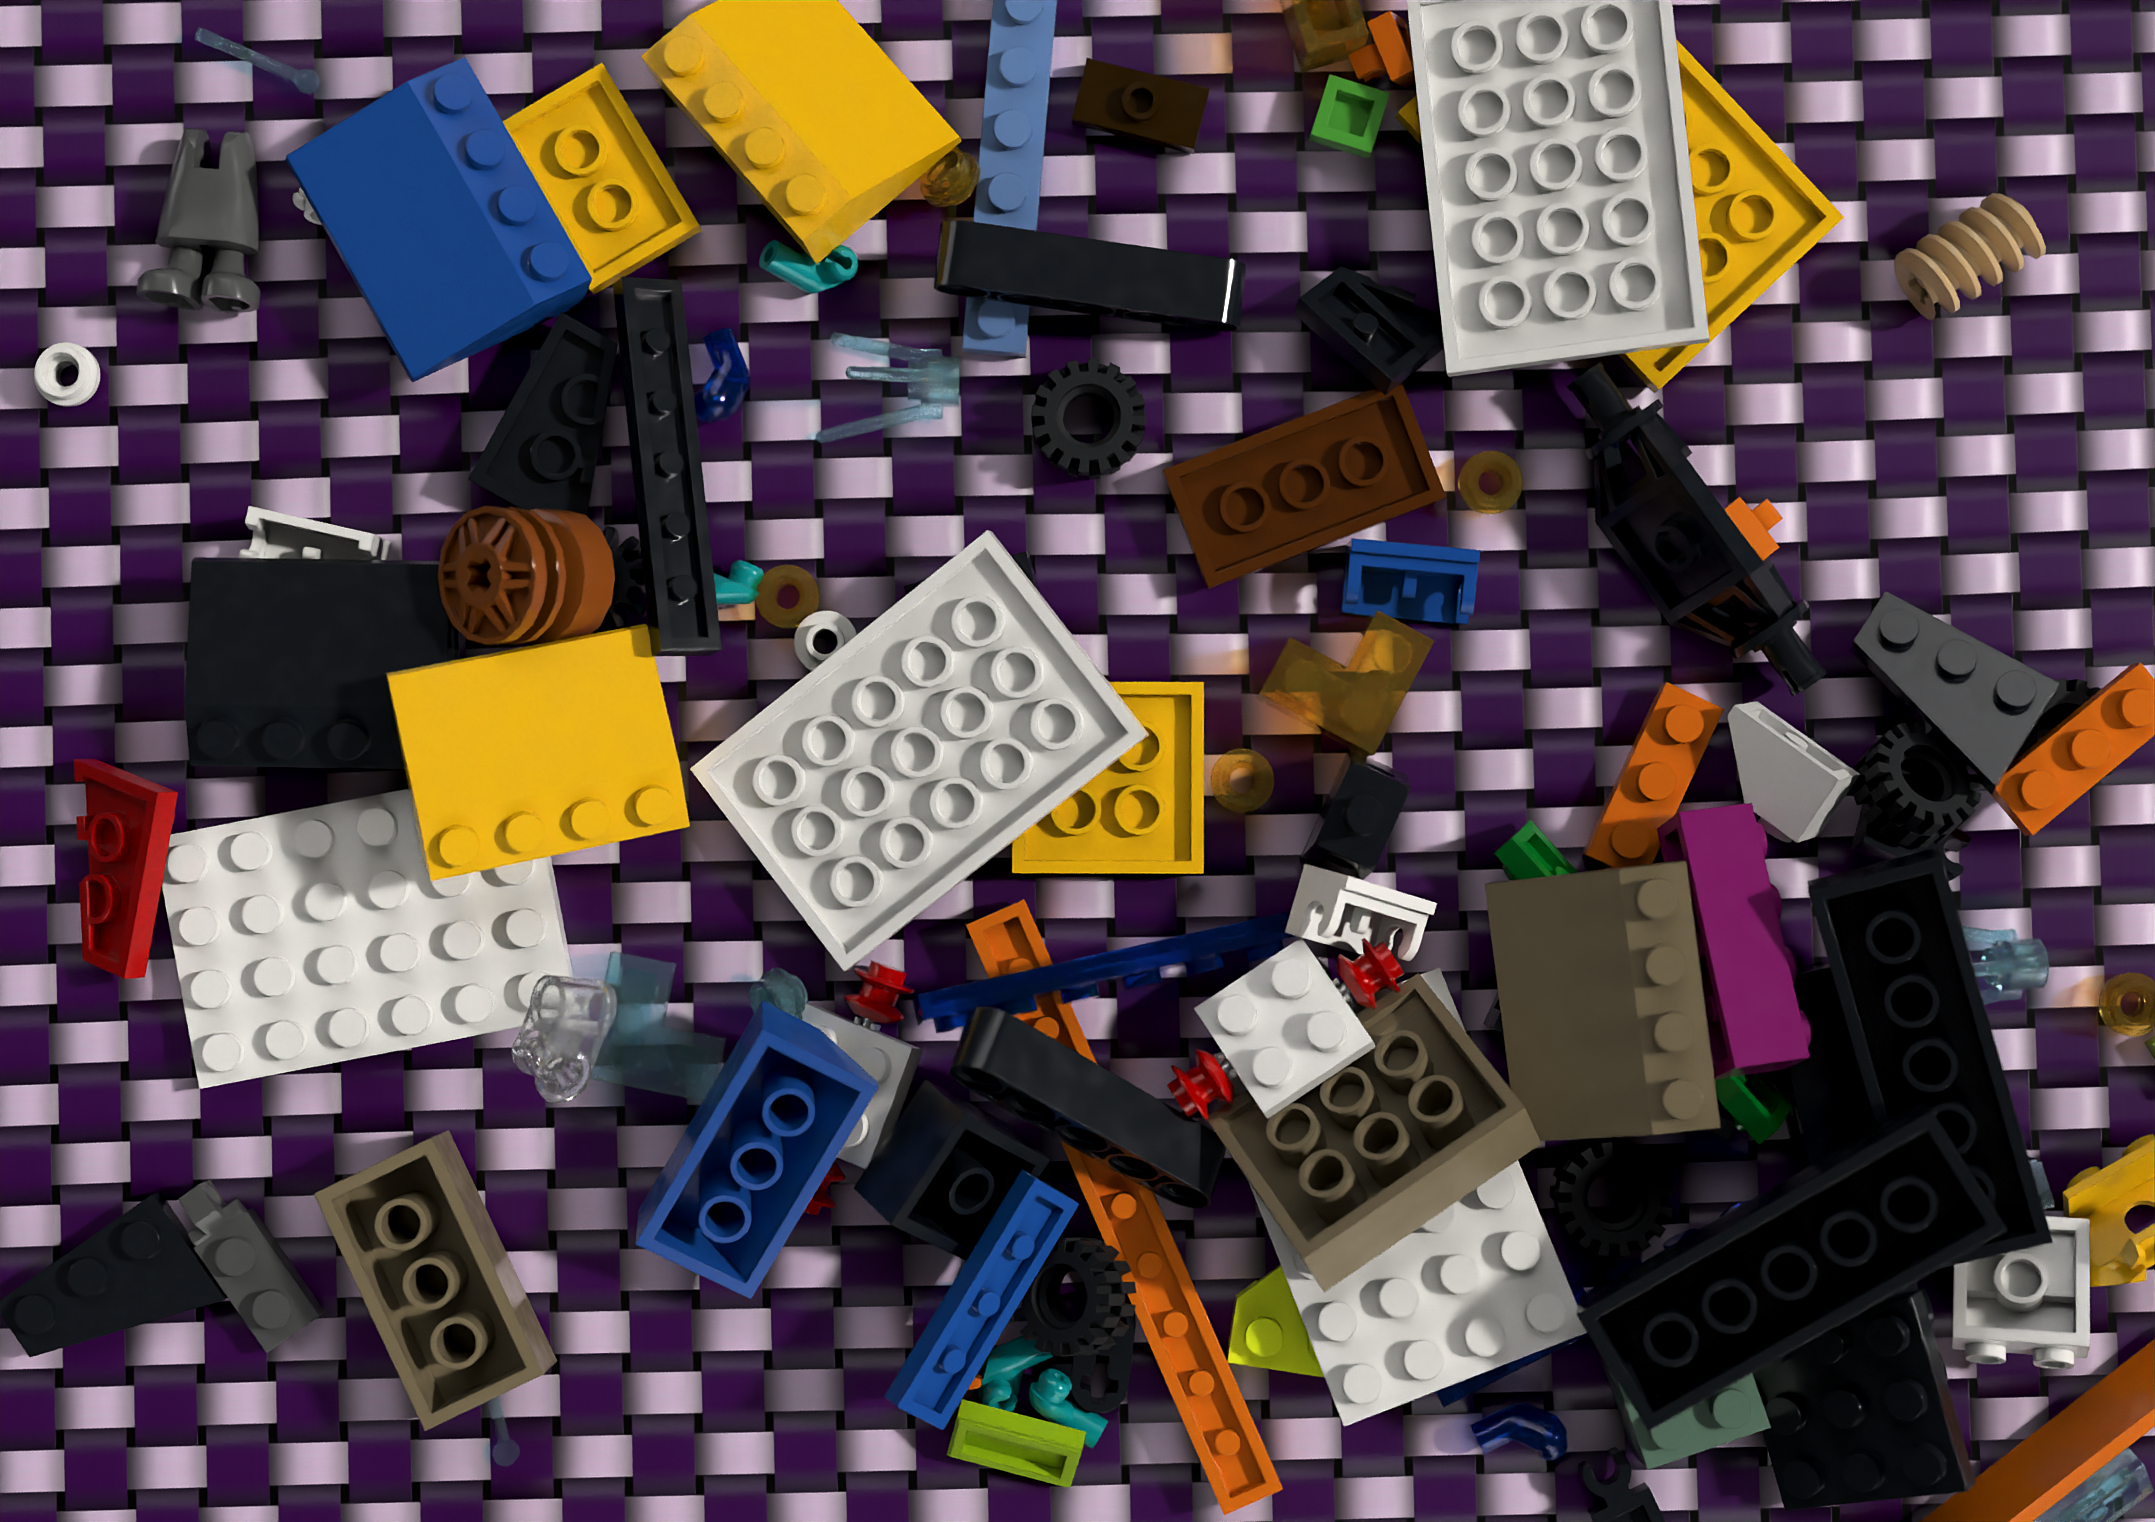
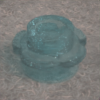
(781, 991)

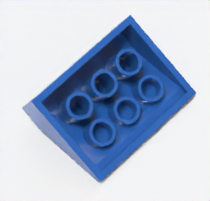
(440, 220)

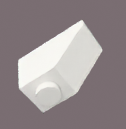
(1786, 774)

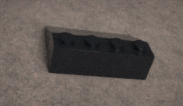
(298, 658)

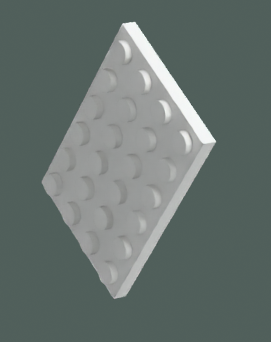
(1556, 180)
(918, 750)
(332, 944)
(1441, 1301)

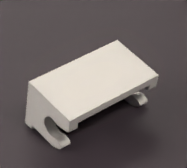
(301, 538)
(1347, 909)

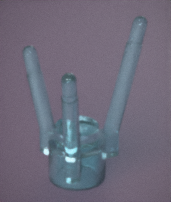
(929, 379)
(2009, 963)

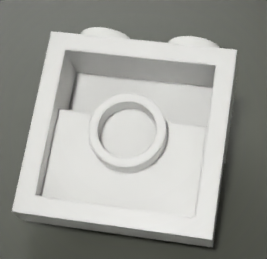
(2027, 1301)

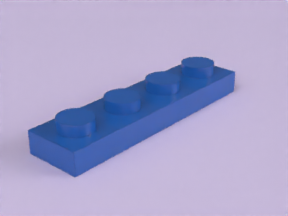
(981, 1300)

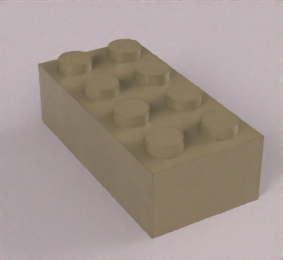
(436, 1280)

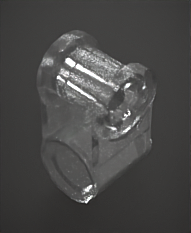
(561, 1026)

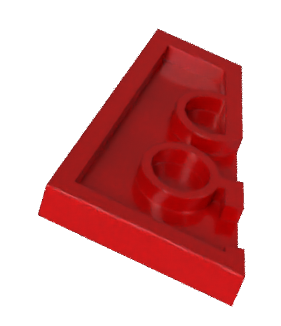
(127, 854)

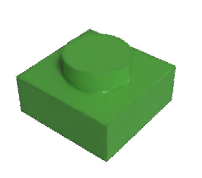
(1349, 116)

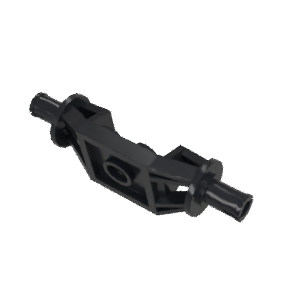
(1683, 539)

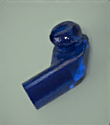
(728, 380)
(1526, 1425)

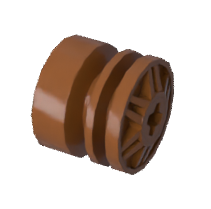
(525, 575)

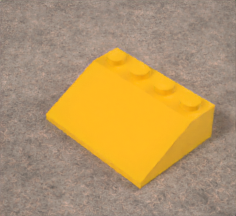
(802, 111)
(537, 751)

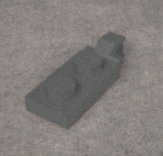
(249, 1266)

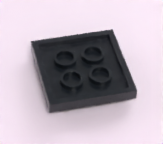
(1864, 1412)

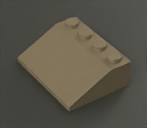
(1603, 1002)
(1380, 1138)

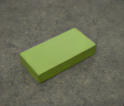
(1016, 1443)

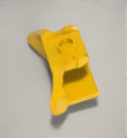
(2105, 1199)

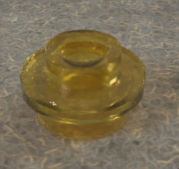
(950, 179)
(1508, 474)
(787, 576)
(1261, 773)
(2110, 998)

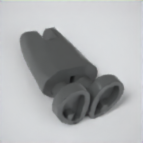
(203, 212)

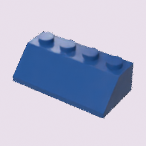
(755, 1151)

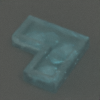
(639, 1046)

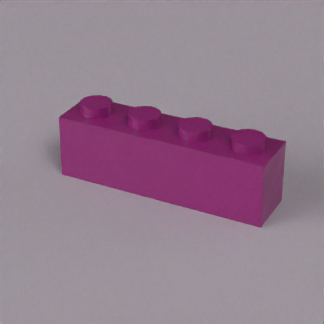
(1739, 941)

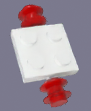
(1285, 1028)
(880, 1055)

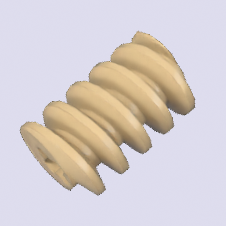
(1967, 250)

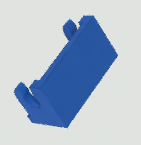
(1409, 581)

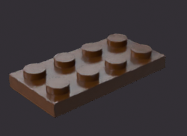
(1303, 485)

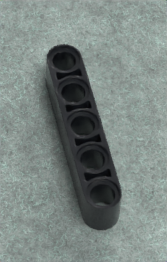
(1089, 276)
(1087, 1107)

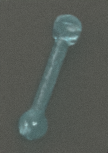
(304, 79)
(506, 1450)

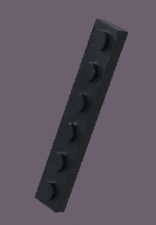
(666, 467)

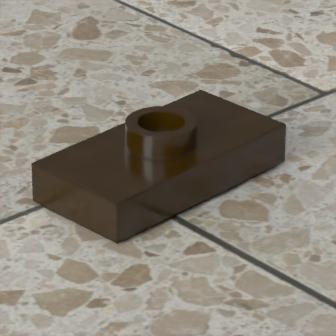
(1140, 105)

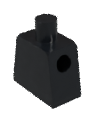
(1357, 817)

